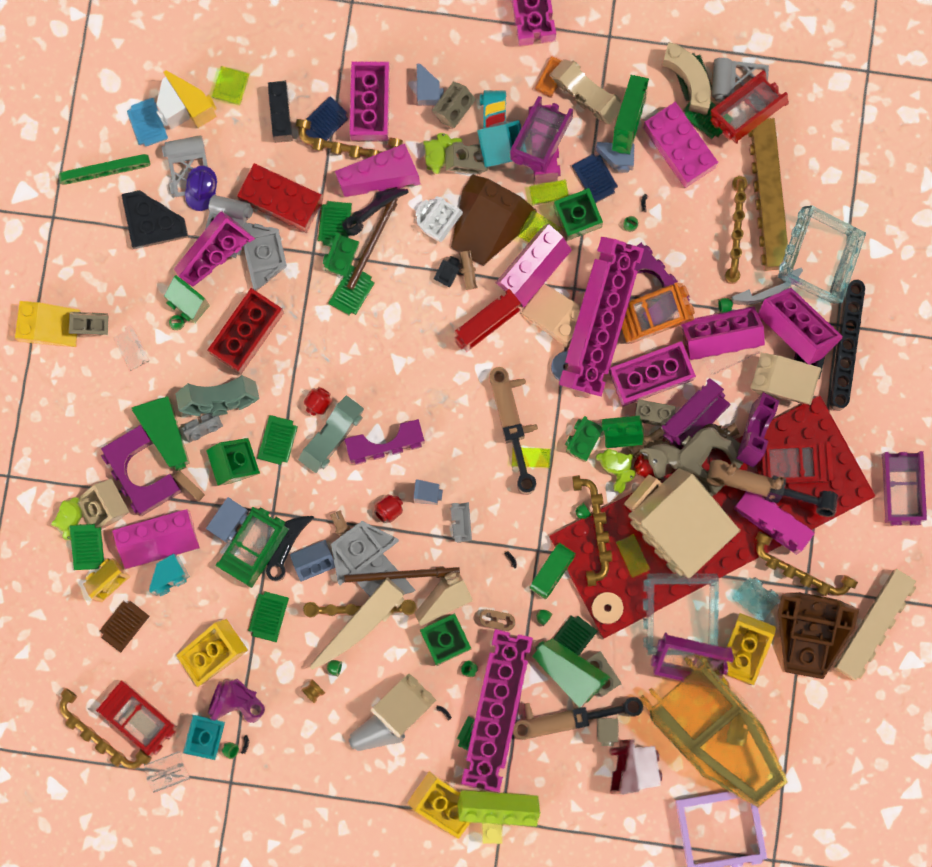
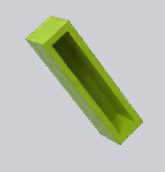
(498, 808)

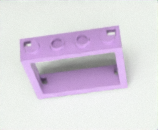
(734, 862)

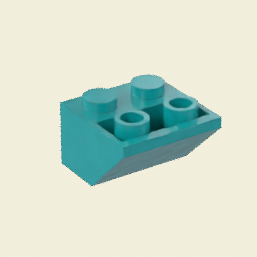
(497, 142)
(167, 574)

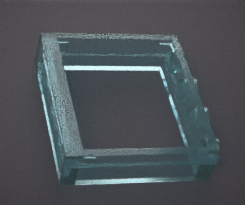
(847, 261)
(648, 604)

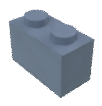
(227, 520)

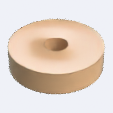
(607, 599)

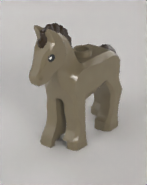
(692, 454)

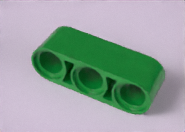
(552, 571)

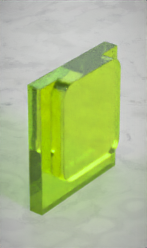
(230, 85)
(533, 224)

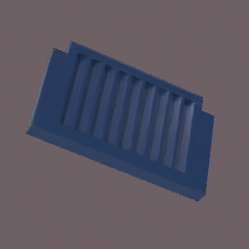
(326, 119)
(595, 176)

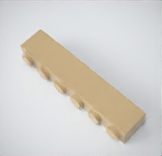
(875, 624)

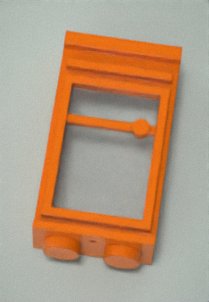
(657, 313)

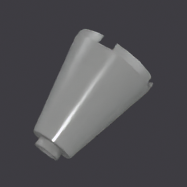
(372, 735)

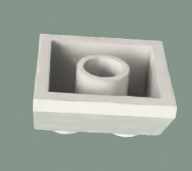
(171, 109)

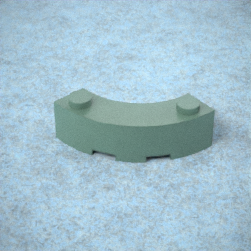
(217, 399)
(337, 427)

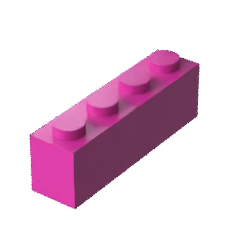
(212, 248)

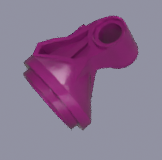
(233, 696)

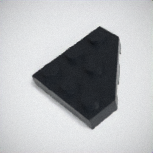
(151, 221)

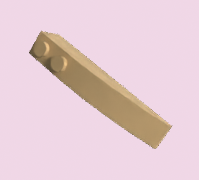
(369, 615)

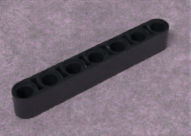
(843, 353)

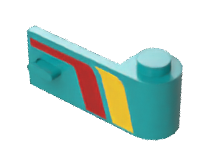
(493, 107)

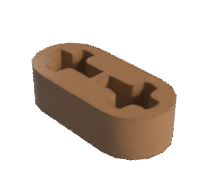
(189, 485)
(497, 625)

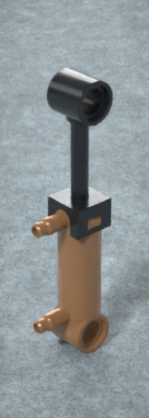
(510, 421)
(772, 488)
(569, 719)

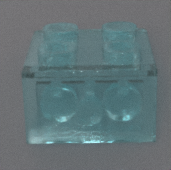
(756, 598)

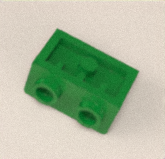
(340, 255)
(623, 431)
(584, 439)

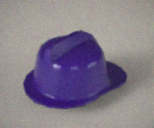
(200, 187)

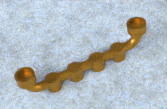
(337, 147)
(739, 185)
(599, 520)
(791, 571)
(311, 609)
(89, 734)

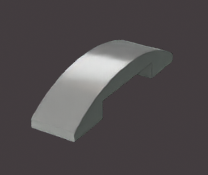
(746, 297)

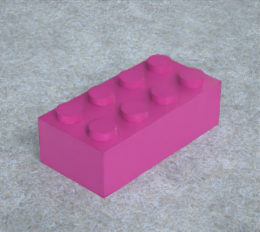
(369, 101)
(680, 145)
(652, 374)

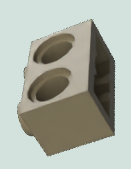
(453, 104)
(466, 163)
(88, 323)
(654, 413)
(605, 667)
(607, 731)

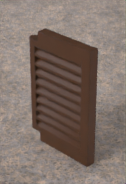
(123, 625)

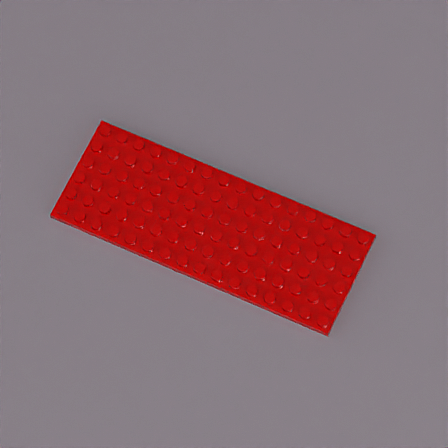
(801, 425)

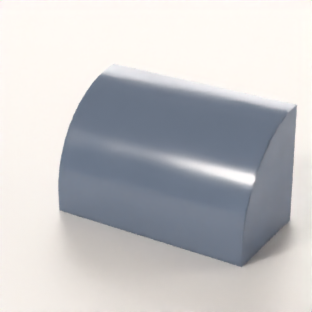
(312, 560)

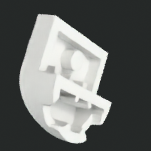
(437, 217)

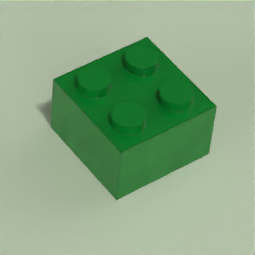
(578, 214)
(445, 639)

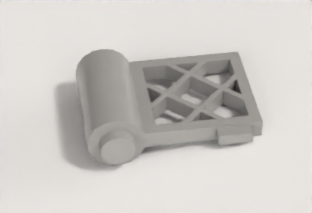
(725, 73)
(181, 151)
(236, 209)

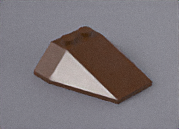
(489, 219)
(813, 632)

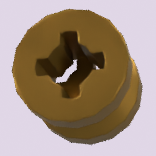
(313, 691)

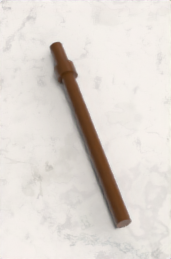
(372, 242)
(439, 572)

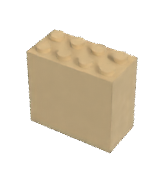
(683, 523)

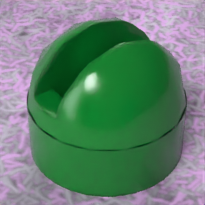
(628, 226)
(725, 305)
(176, 326)
(582, 511)
(543, 617)
(334, 667)
(465, 667)
(230, 750)

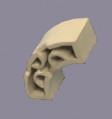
(693, 74)
(586, 92)

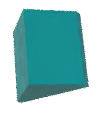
(203, 737)

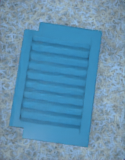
(146, 123)

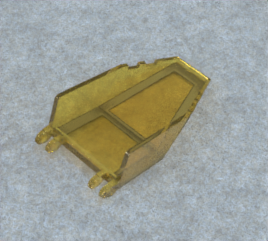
(718, 733)

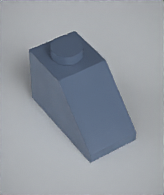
(427, 87)
(616, 160)
(427, 492)

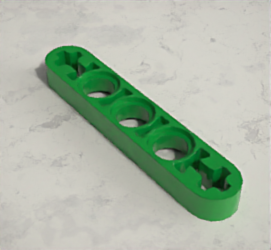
(104, 169)

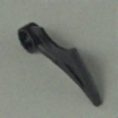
(380, 200)
(280, 555)

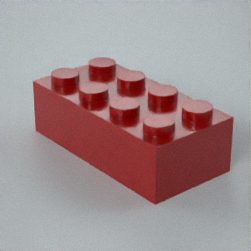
(280, 197)
(246, 331)

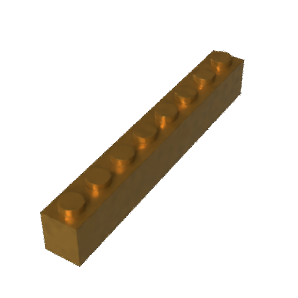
(769, 194)

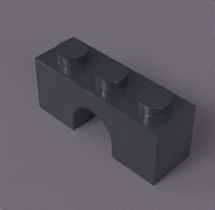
(280, 111)

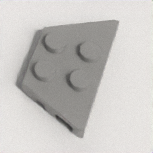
(264, 254)
(359, 548)
(382, 564)

